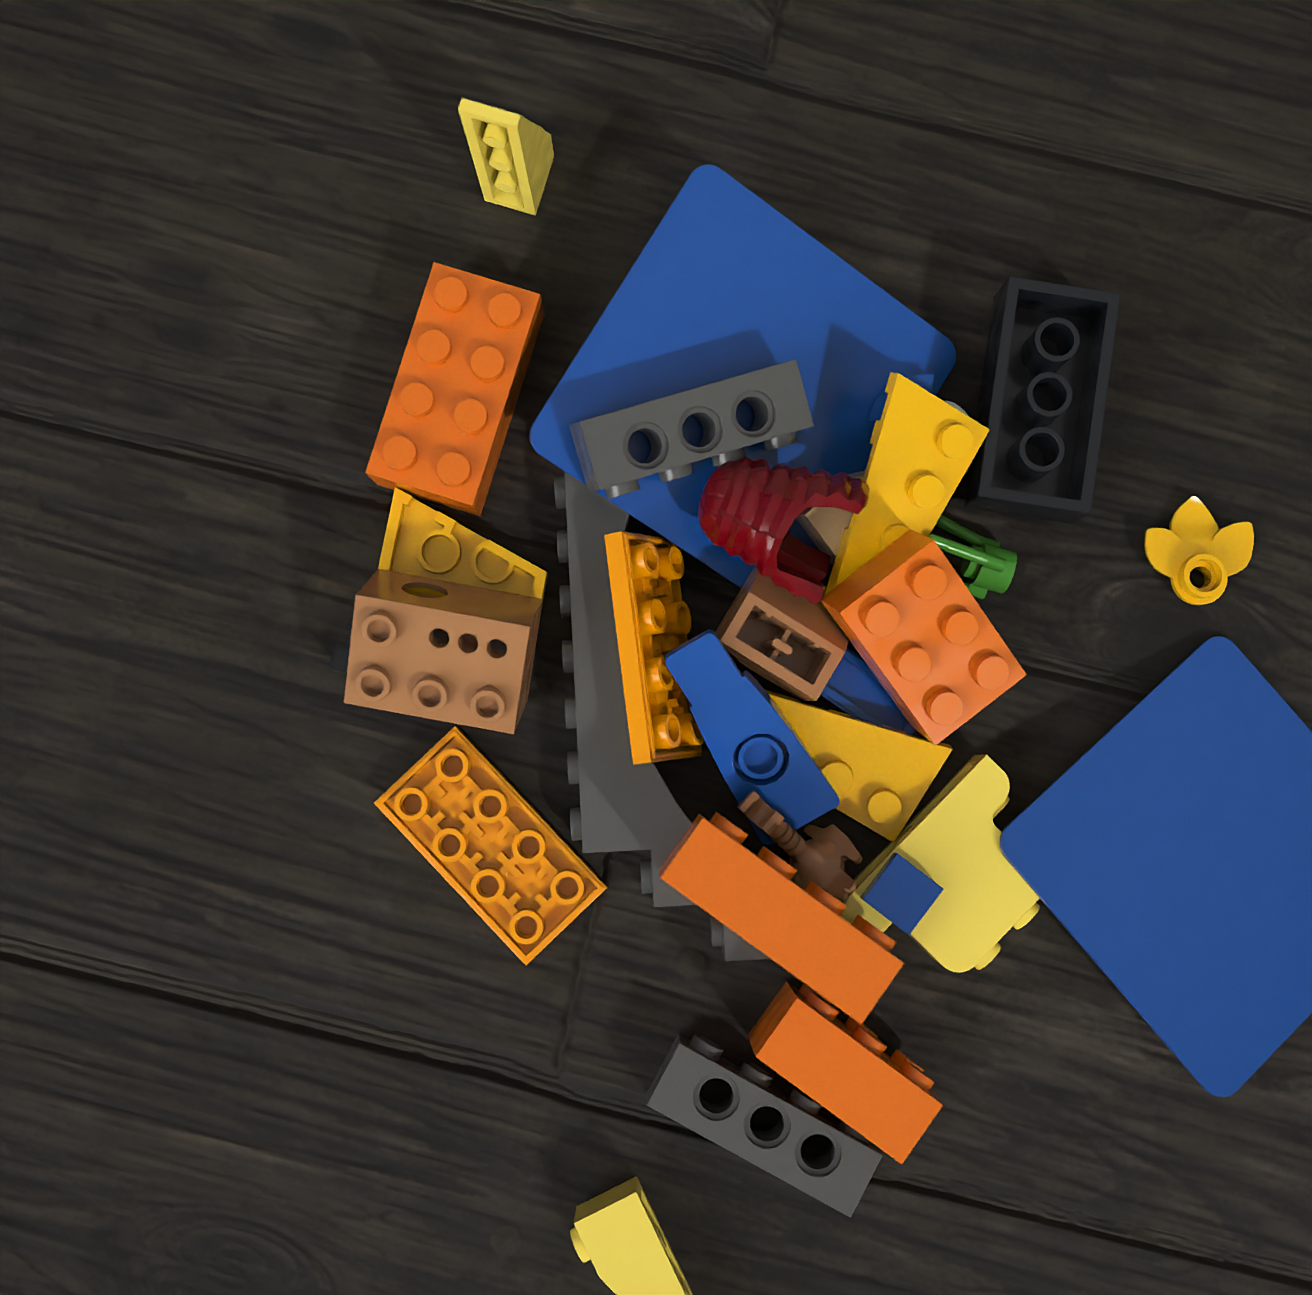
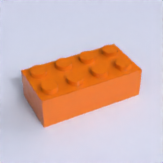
(456, 389)
(787, 923)

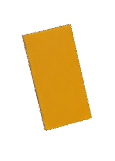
(649, 625)
(490, 845)

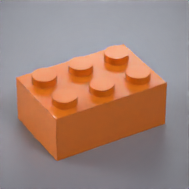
(923, 636)
(846, 1069)

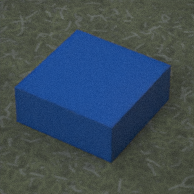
(901, 893)

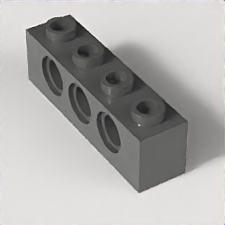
(772, 392)
(833, 1178)

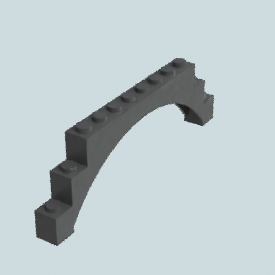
(619, 801)

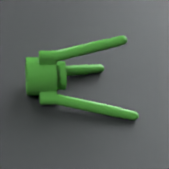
(983, 561)

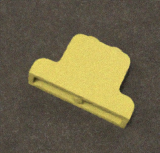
(961, 852)

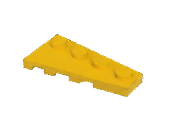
(911, 472)
(870, 766)

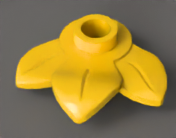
(1198, 544)

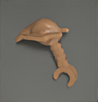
(816, 859)

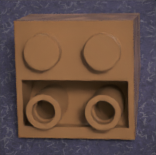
(783, 637)

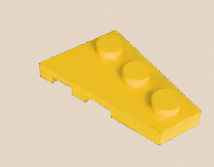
(439, 548)

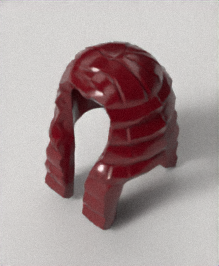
(752, 507)

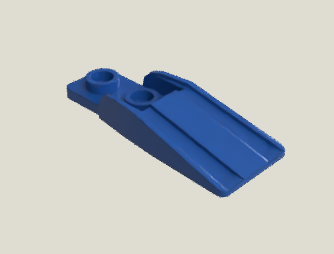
(749, 734)

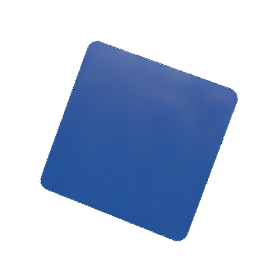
(725, 295)
(1189, 862)

